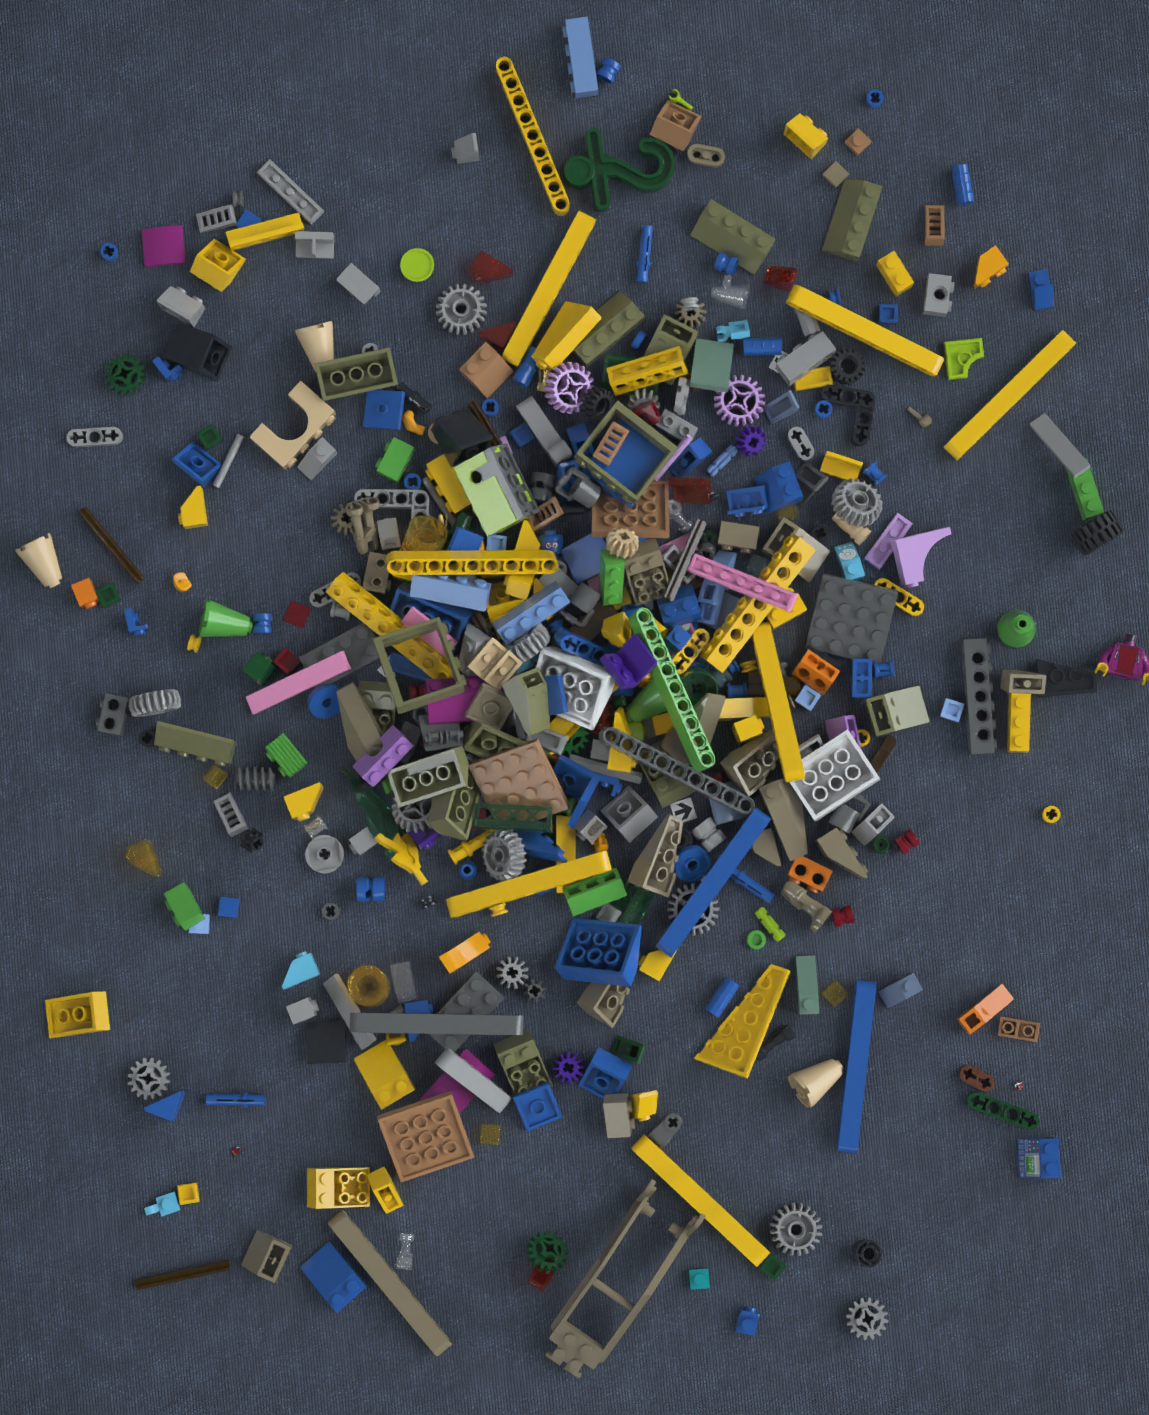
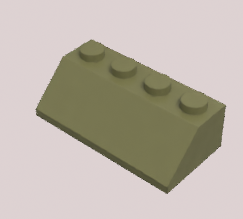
(852, 219)
(732, 235)
(617, 320)
(356, 373)
(486, 740)
(194, 742)
(429, 776)
(454, 810)

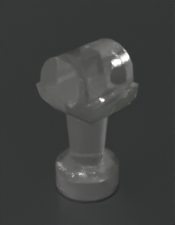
(674, 512)
(405, 1259)

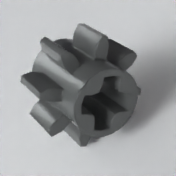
(532, 995)

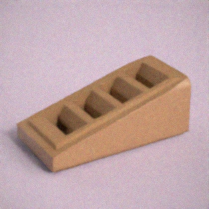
(934, 237)
(617, 428)
(533, 520)

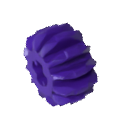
(745, 438)
(570, 1061)

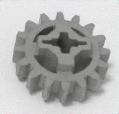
(148, 1087)
(875, 1316)

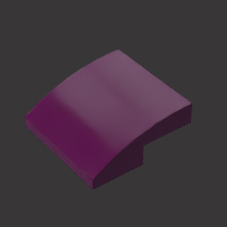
(163, 246)

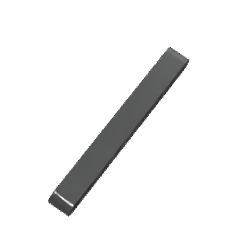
(685, 770)
(436, 1023)

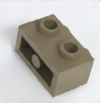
(738, 537)
(377, 575)
(618, 1116)

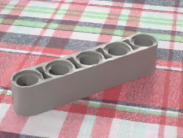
(473, 1080)

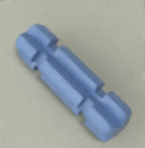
(722, 460)

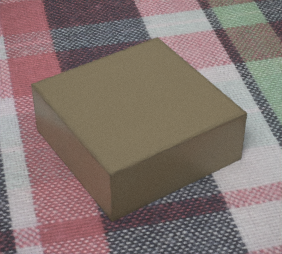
(835, 174)

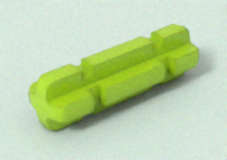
(770, 924)

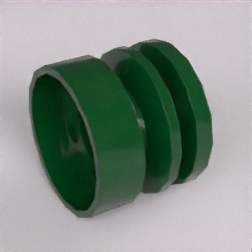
(706, 684)

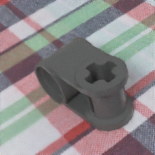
(663, 1132)

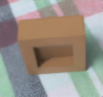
(858, 142)

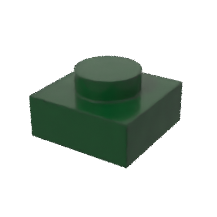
(209, 436)
(108, 595)
(772, 1266)

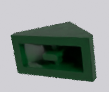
(628, 1049)

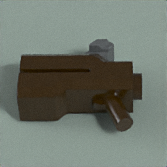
(755, 686)

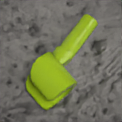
(678, 99)

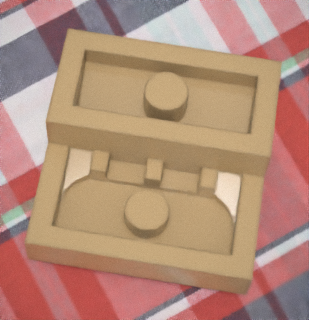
(494, 664)

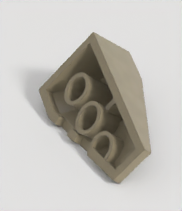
(708, 714)
(359, 723)
(752, 763)
(787, 816)
(656, 863)
(604, 1001)

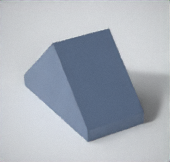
(781, 407)

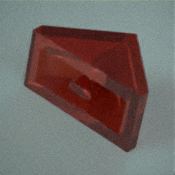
(781, 277)
(499, 335)
(539, 1279)

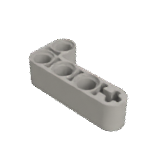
(544, 432)
(392, 495)

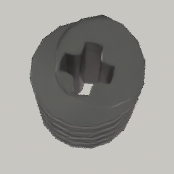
(254, 779)

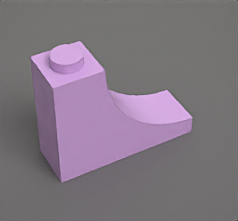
(911, 554)

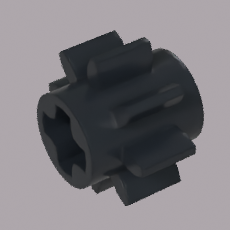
(251, 840)

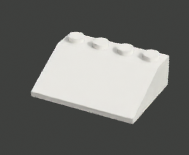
(584, 684)
(834, 775)

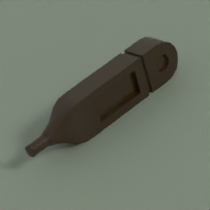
(883, 753)

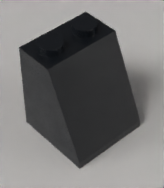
(197, 351)
(460, 436)

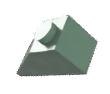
(807, 985)

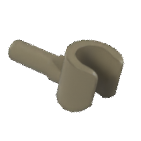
(924, 421)

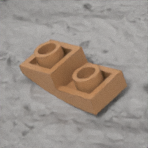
(1018, 1029)

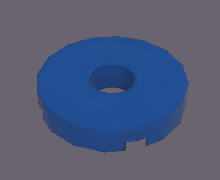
(318, 695)
(699, 870)

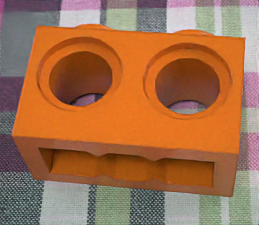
(815, 672)
(810, 869)

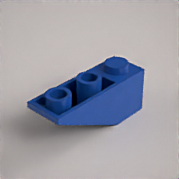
(541, 846)

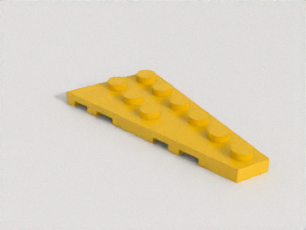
(743, 1031)

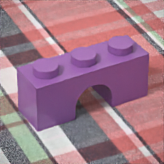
(393, 750)

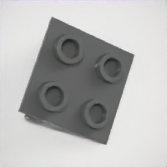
(440, 735)

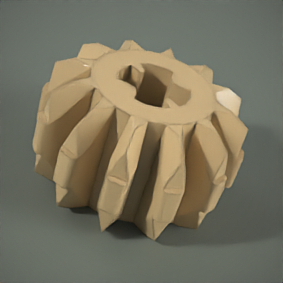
(622, 542)

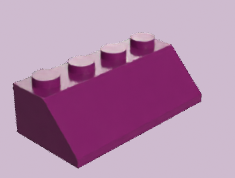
(452, 708)
(461, 1094)

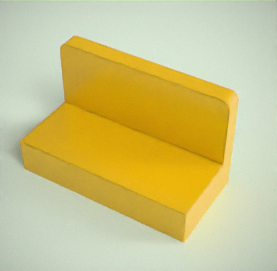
(840, 466)

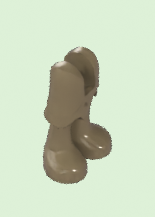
(369, 530)
(798, 898)

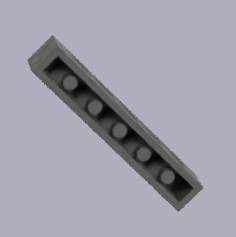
(975, 745)

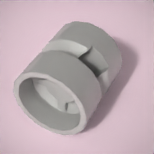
(708, 834)

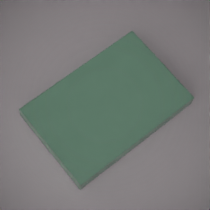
(711, 365)

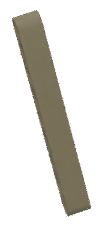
(390, 1283)

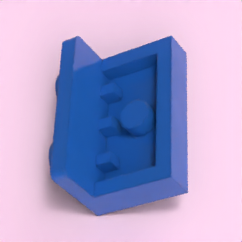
(747, 500)

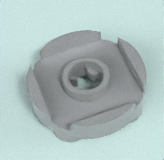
(681, 396)
(331, 845)

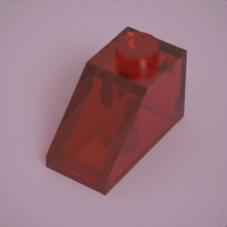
(489, 269)

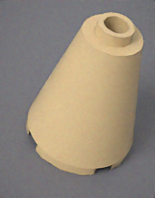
(317, 342)
(42, 560)
(815, 1081)

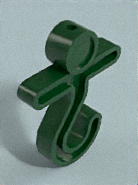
(601, 167)

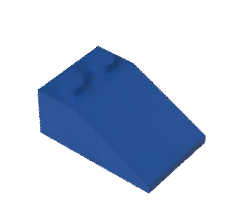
(333, 1277)

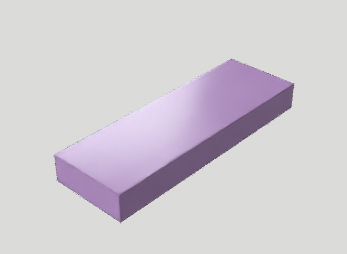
(883, 548)

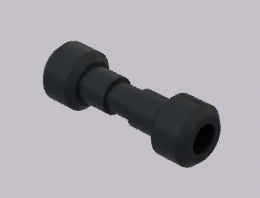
(786, 1034)

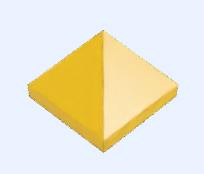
(395, 1038)

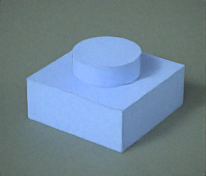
(496, 542)
(807, 698)
(952, 710)
(202, 927)

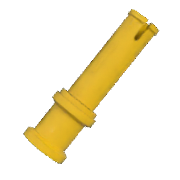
(467, 848)

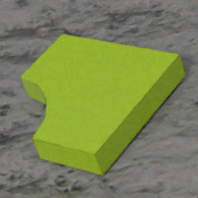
(961, 355)

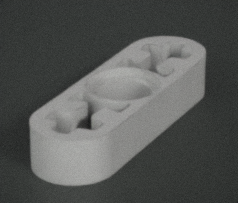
(108, 431)
(320, 592)

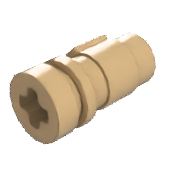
(859, 533)

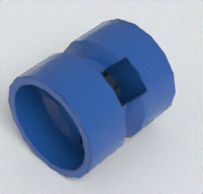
(370, 889)

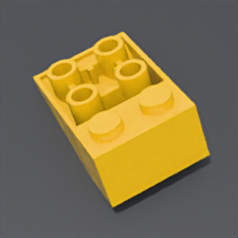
(338, 1187)

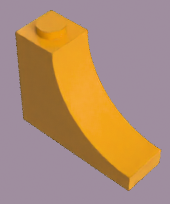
(465, 952)

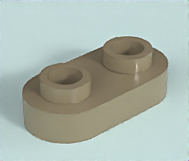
(706, 154)

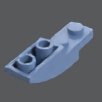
(712, 593)

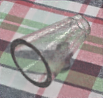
(731, 294)

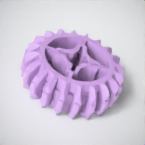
(563, 374)
(732, 405)

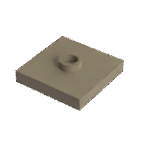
(489, 707)

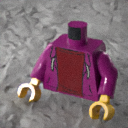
(1125, 660)

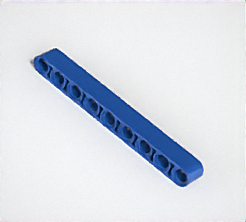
(713, 882)
(856, 1066)

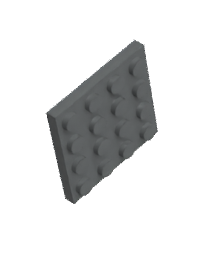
(851, 618)

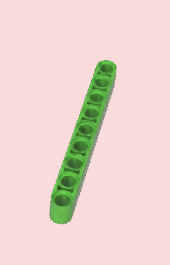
(674, 699)

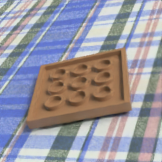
(647, 517)
(519, 778)
(425, 1136)

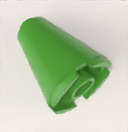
(222, 621)
(1012, 633)
(646, 704)

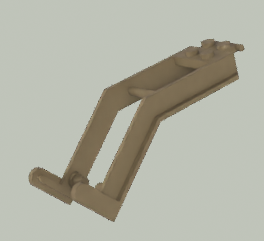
(577, 1347)

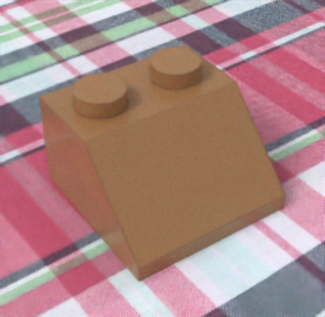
(675, 125)
(486, 370)

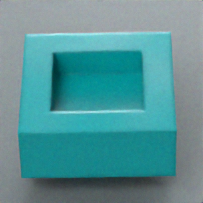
(699, 1278)

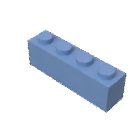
(581, 57)
(452, 590)
(531, 612)

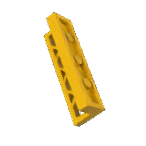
(264, 231)
(645, 368)
(566, 841)

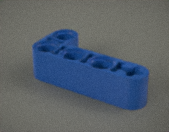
(589, 647)

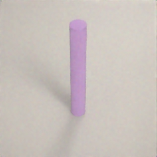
(681, 446)

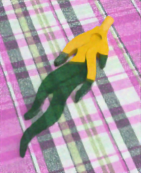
(400, 851)

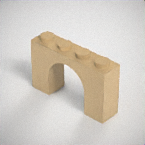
(286, 451)

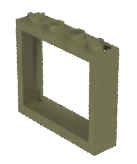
(643, 429)
(410, 633)

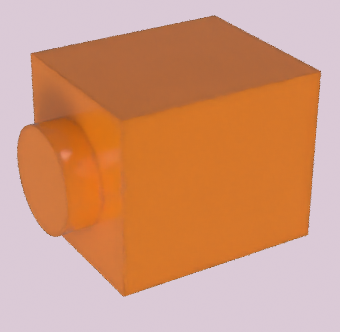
(85, 593)

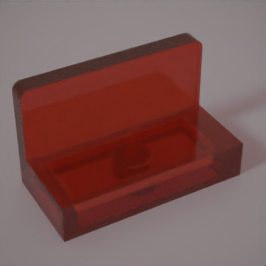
(691, 490)

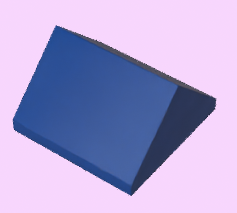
(197, 464)
(465, 540)
(167, 1107)

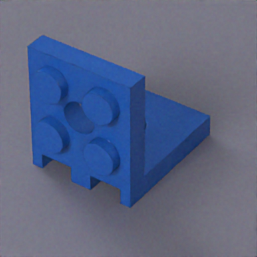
(581, 788)

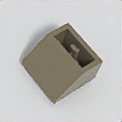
(266, 1256)

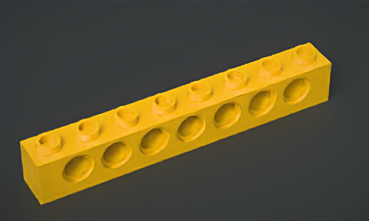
(756, 613)
(385, 621)

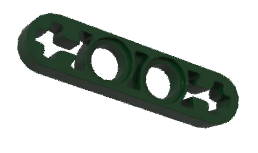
(1002, 1112)

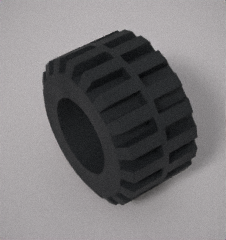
(1097, 532)

